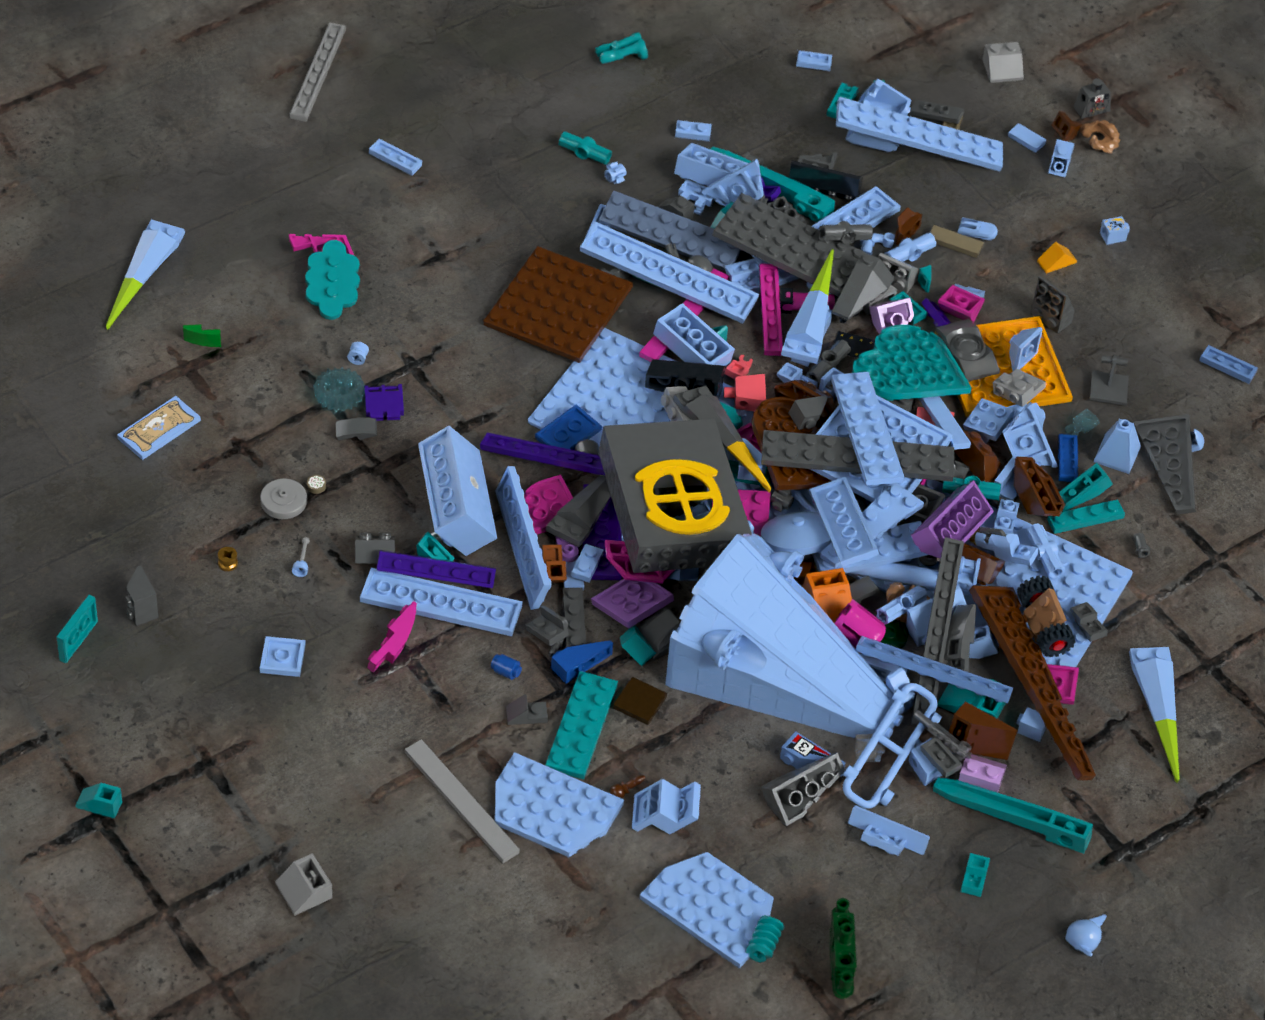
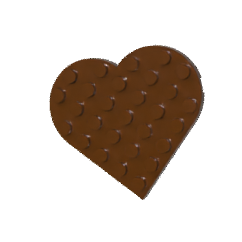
(774, 416)

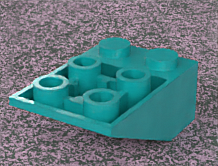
(955, 697)

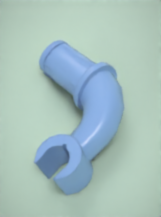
(887, 241)

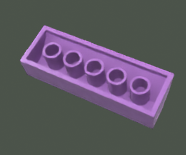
(955, 519)

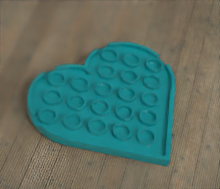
(911, 365)

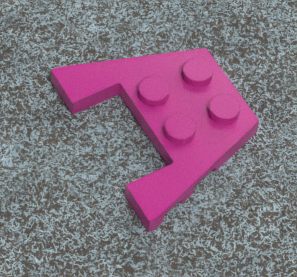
(317, 242)

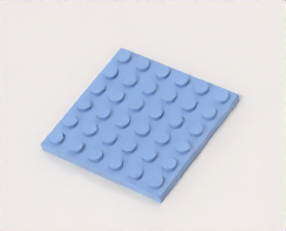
(902, 428)

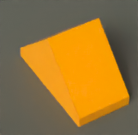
(1056, 258)

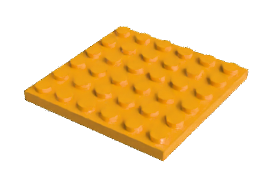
(1042, 366)

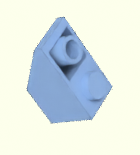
(1061, 158)
(897, 680)

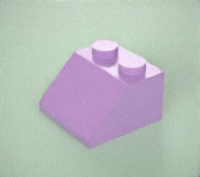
(982, 772)

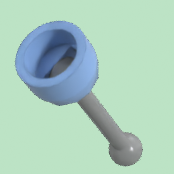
(298, 565)

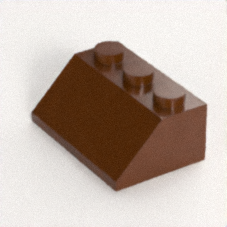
(989, 565)

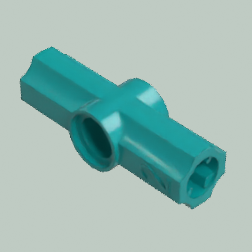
(585, 147)
(989, 489)

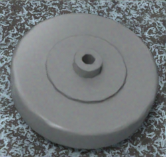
(283, 498)

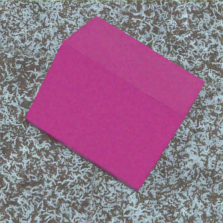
(961, 303)

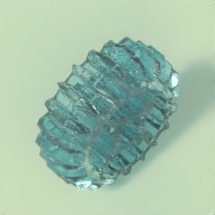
(339, 394)

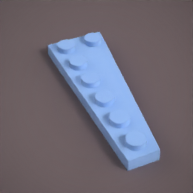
(882, 515)

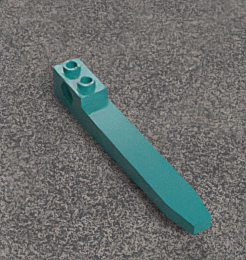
(804, 199)
(1055, 825)

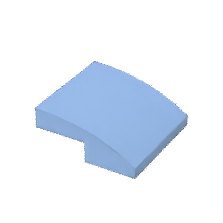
(745, 274)

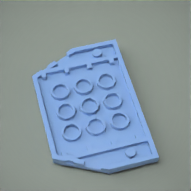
(552, 806)
(710, 904)

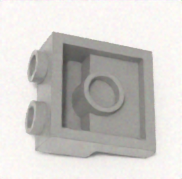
(1018, 387)

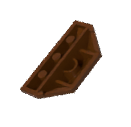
(801, 390)
(980, 458)
(1036, 488)

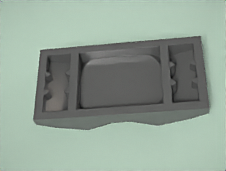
(969, 349)

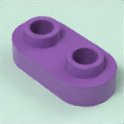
(569, 551)

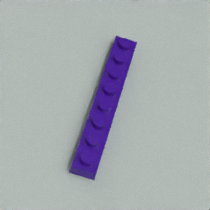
(542, 453)

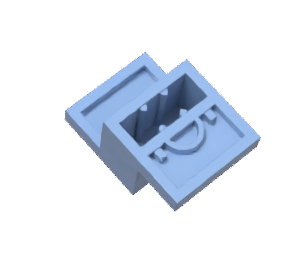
(666, 806)

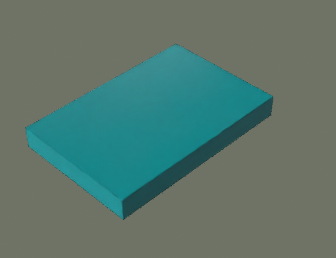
(77, 629)

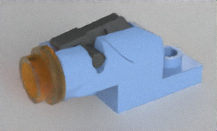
(1005, 545)

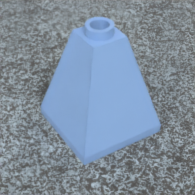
(1119, 447)

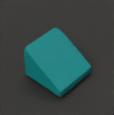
(924, 277)

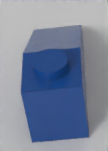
(579, 658)

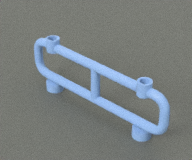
(883, 794)

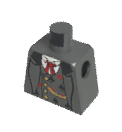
(1093, 99)

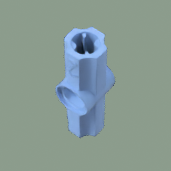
(912, 249)
(1047, 550)
(901, 604)

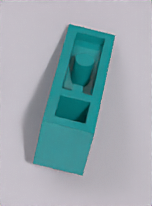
(1085, 487)

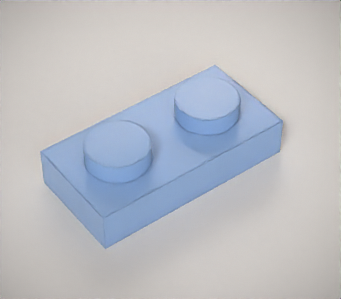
(693, 130)
(587, 563)

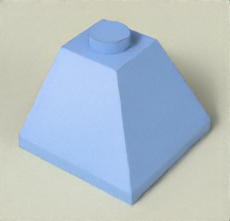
(1024, 347)

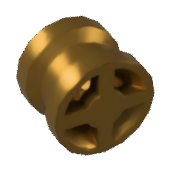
(227, 559)

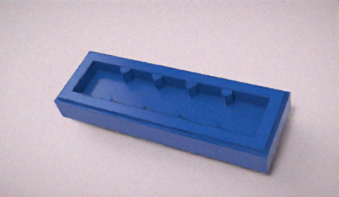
(1067, 457)

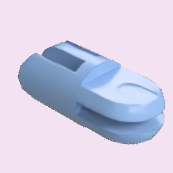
(977, 229)

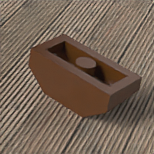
(908, 224)

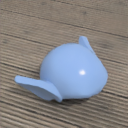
(1085, 934)

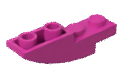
(397, 636)

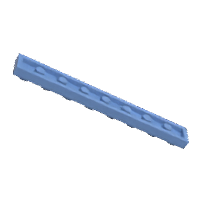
(934, 669)

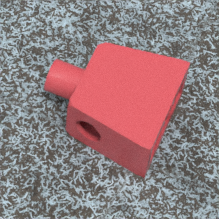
(747, 392)

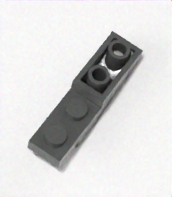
(960, 636)

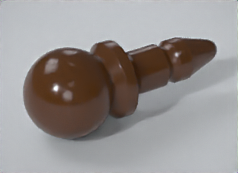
(621, 789)

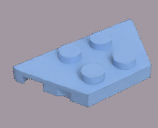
(744, 180)
(1027, 438)

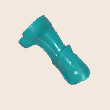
(630, 45)

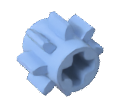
(615, 173)

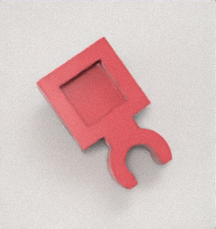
(738, 368)

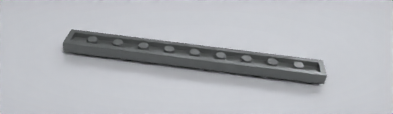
(939, 617)

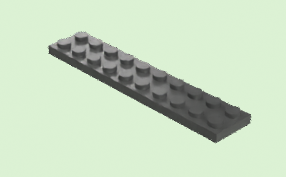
(838, 454)

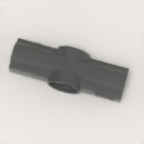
(845, 232)
(829, 359)

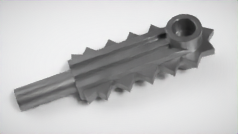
(960, 749)

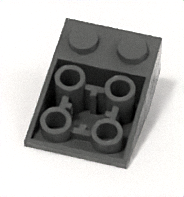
(1052, 306)

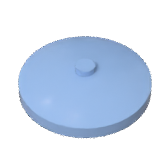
(796, 532)

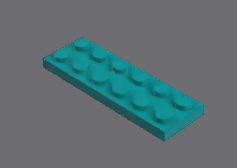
(581, 724)

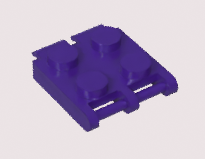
(384, 402)

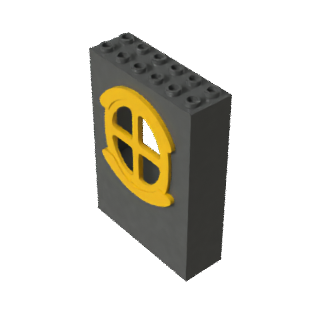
(663, 457)

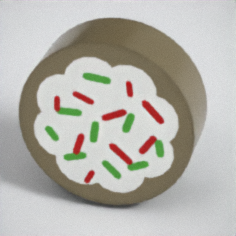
(316, 484)

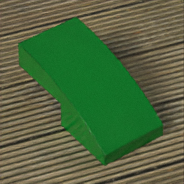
(195, 335)

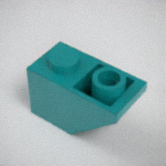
(100, 799)

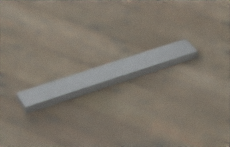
(317, 72)
(462, 801)

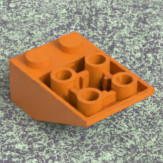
(829, 590)

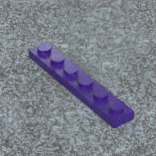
(436, 569)

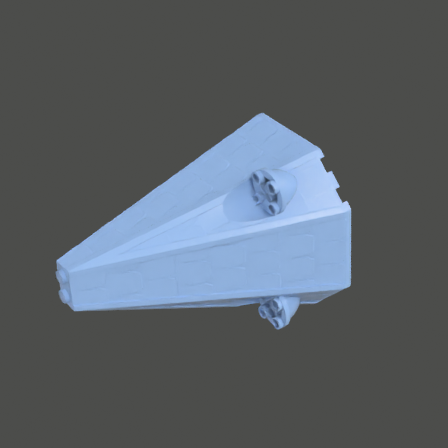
(771, 647)

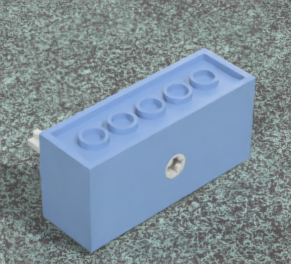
(457, 491)

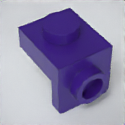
(770, 192)

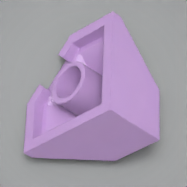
(891, 313)

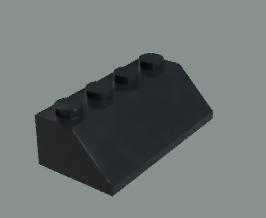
(826, 179)

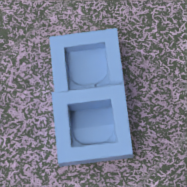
(790, 372)

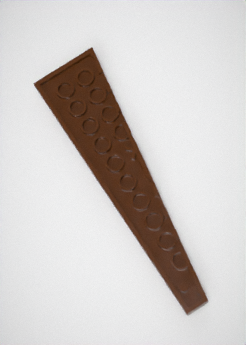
(1002, 613)

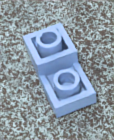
(1006, 515)

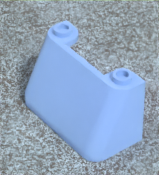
(884, 97)

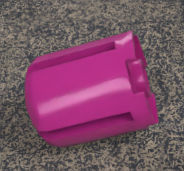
(857, 622)

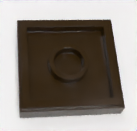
(640, 700)

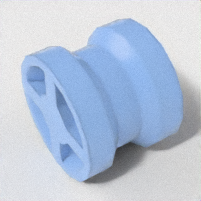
(358, 353)

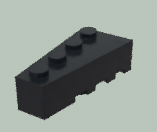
(678, 374)

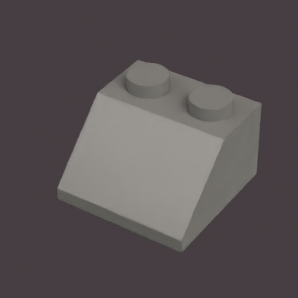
(1003, 62)

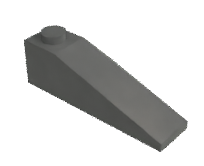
(864, 284)
(797, 790)

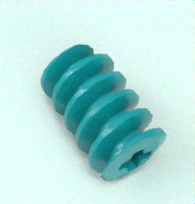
(764, 938)

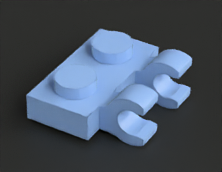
(693, 191)

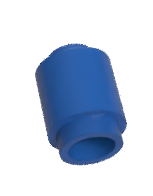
(506, 666)

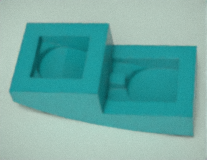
(975, 874)

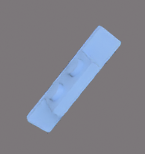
(886, 833)

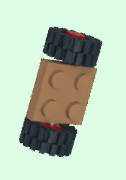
(1045, 616)

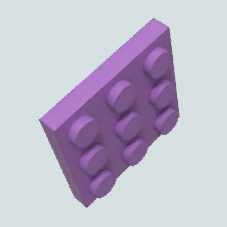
(632, 601)

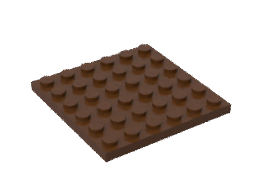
(558, 304)

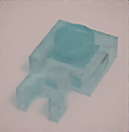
(1083, 422)

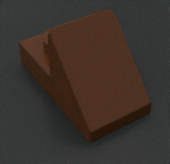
(1066, 127)

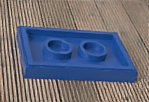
(569, 429)

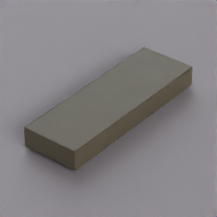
(957, 241)

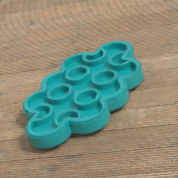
(332, 279)

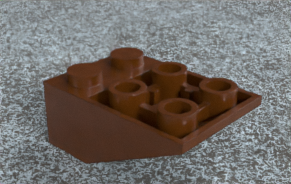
(983, 732)

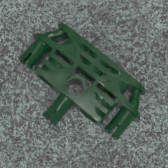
(842, 950)

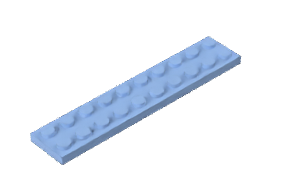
(919, 134)
(669, 272)

